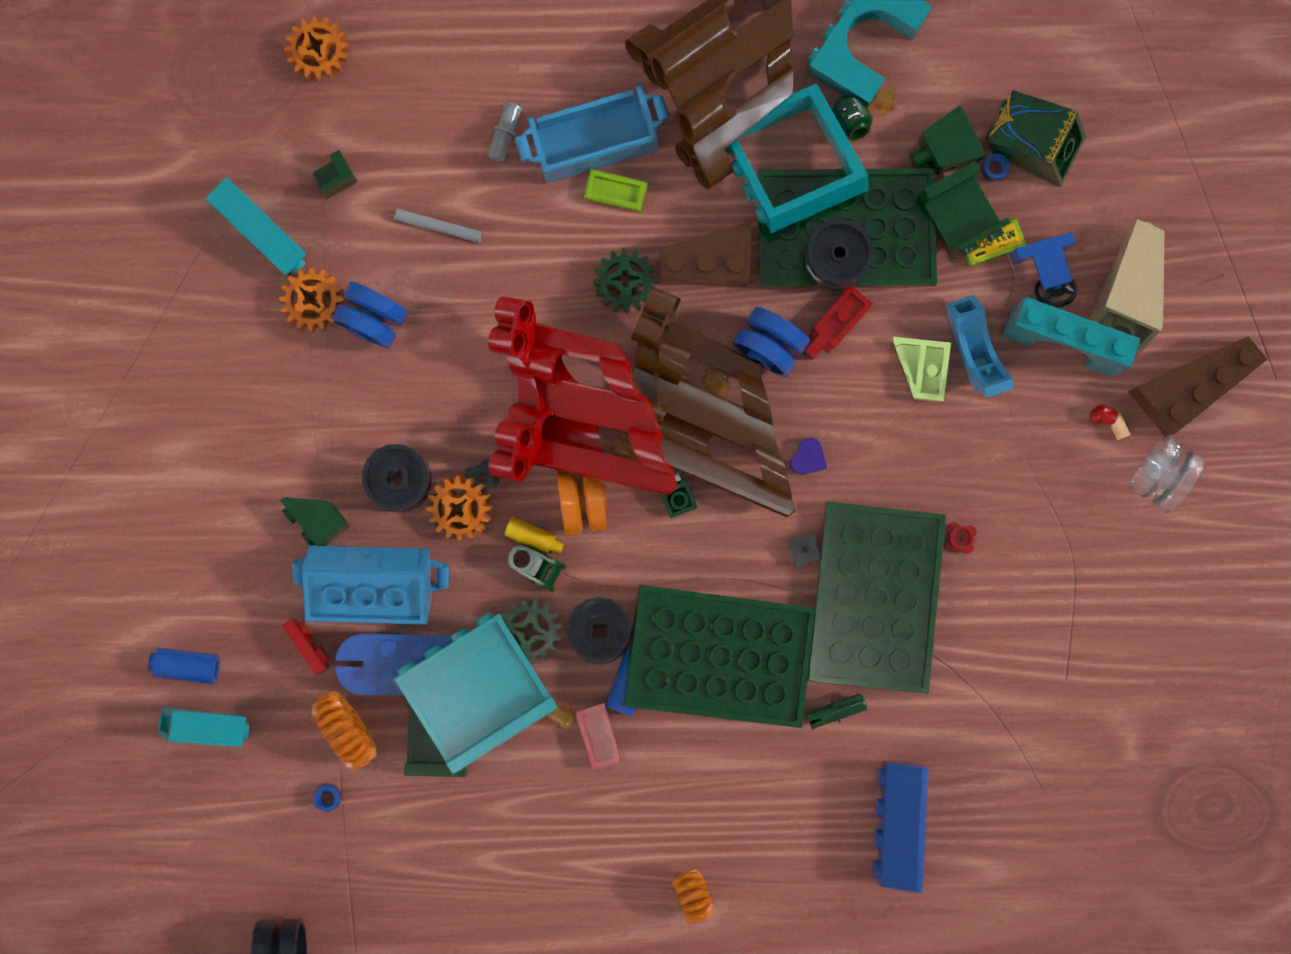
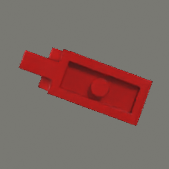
(837, 322)

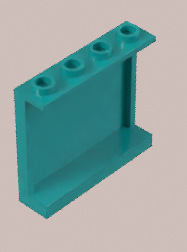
(475, 692)

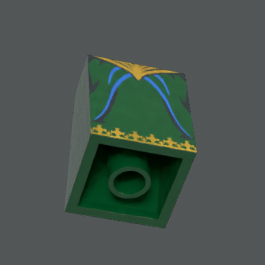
(1037, 136)

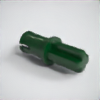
(836, 711)

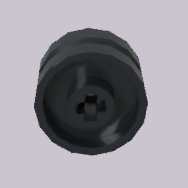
(845, 238)
(380, 473)
(287, 939)

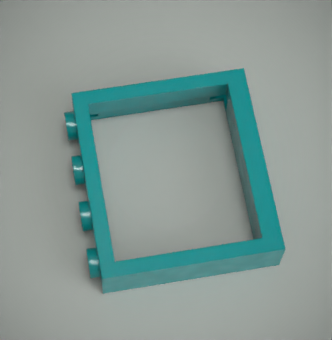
(819, 199)

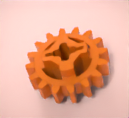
(330, 42)
(319, 292)
(467, 516)

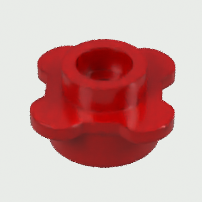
(968, 533)

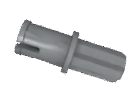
(504, 132)

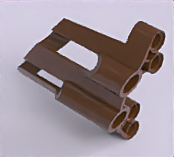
(696, 65)
(693, 415)

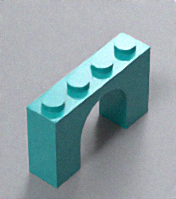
(835, 64)
(1106, 348)

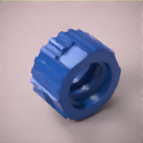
(1004, 167)
(327, 807)

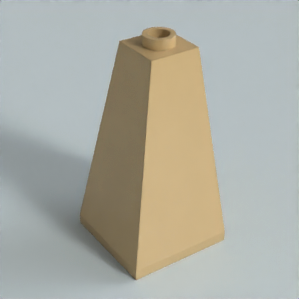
(1135, 286)

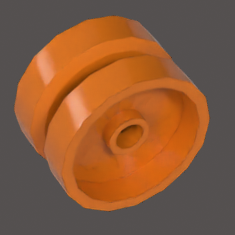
(582, 501)

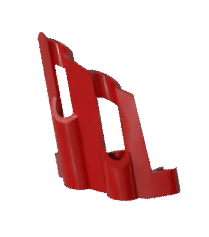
(559, 418)

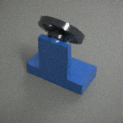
(1050, 267)

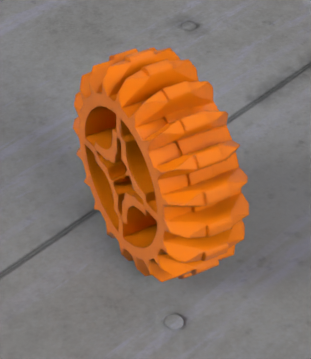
(344, 730)

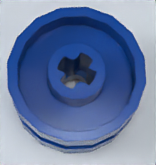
(370, 313)
(771, 341)

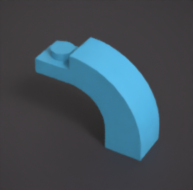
(975, 348)

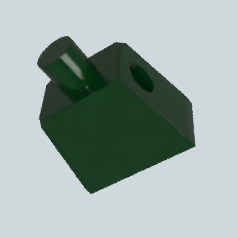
(948, 144)

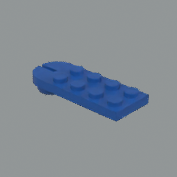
(381, 659)

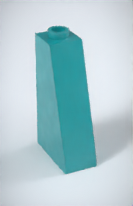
(256, 227)

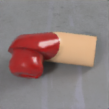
(1113, 418)

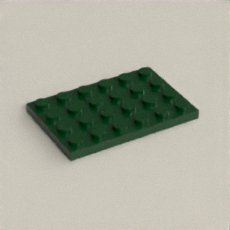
(888, 212)
(877, 597)
(719, 656)

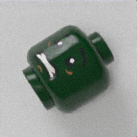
(853, 117)

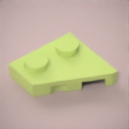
(924, 366)

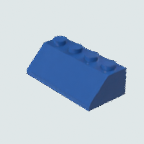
(901, 826)

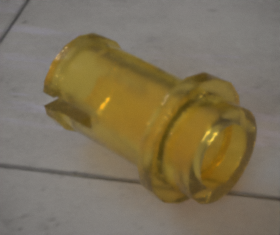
(562, 716)

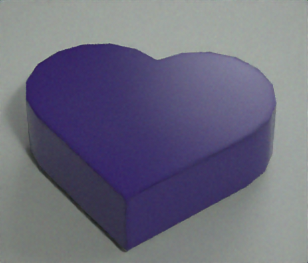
(809, 457)

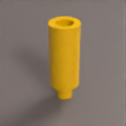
(533, 536)

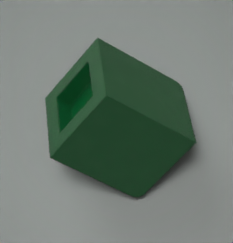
(335, 175)

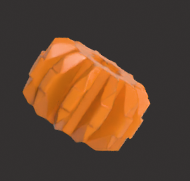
(692, 896)

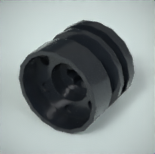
(599, 613)

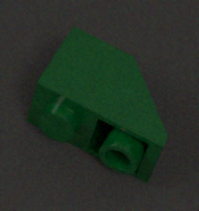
(318, 518)

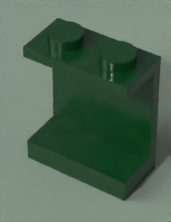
(961, 211)

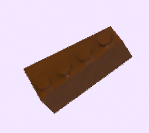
(1189, 390)

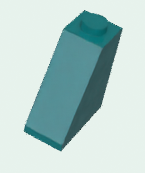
(202, 727)

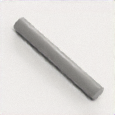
(438, 225)

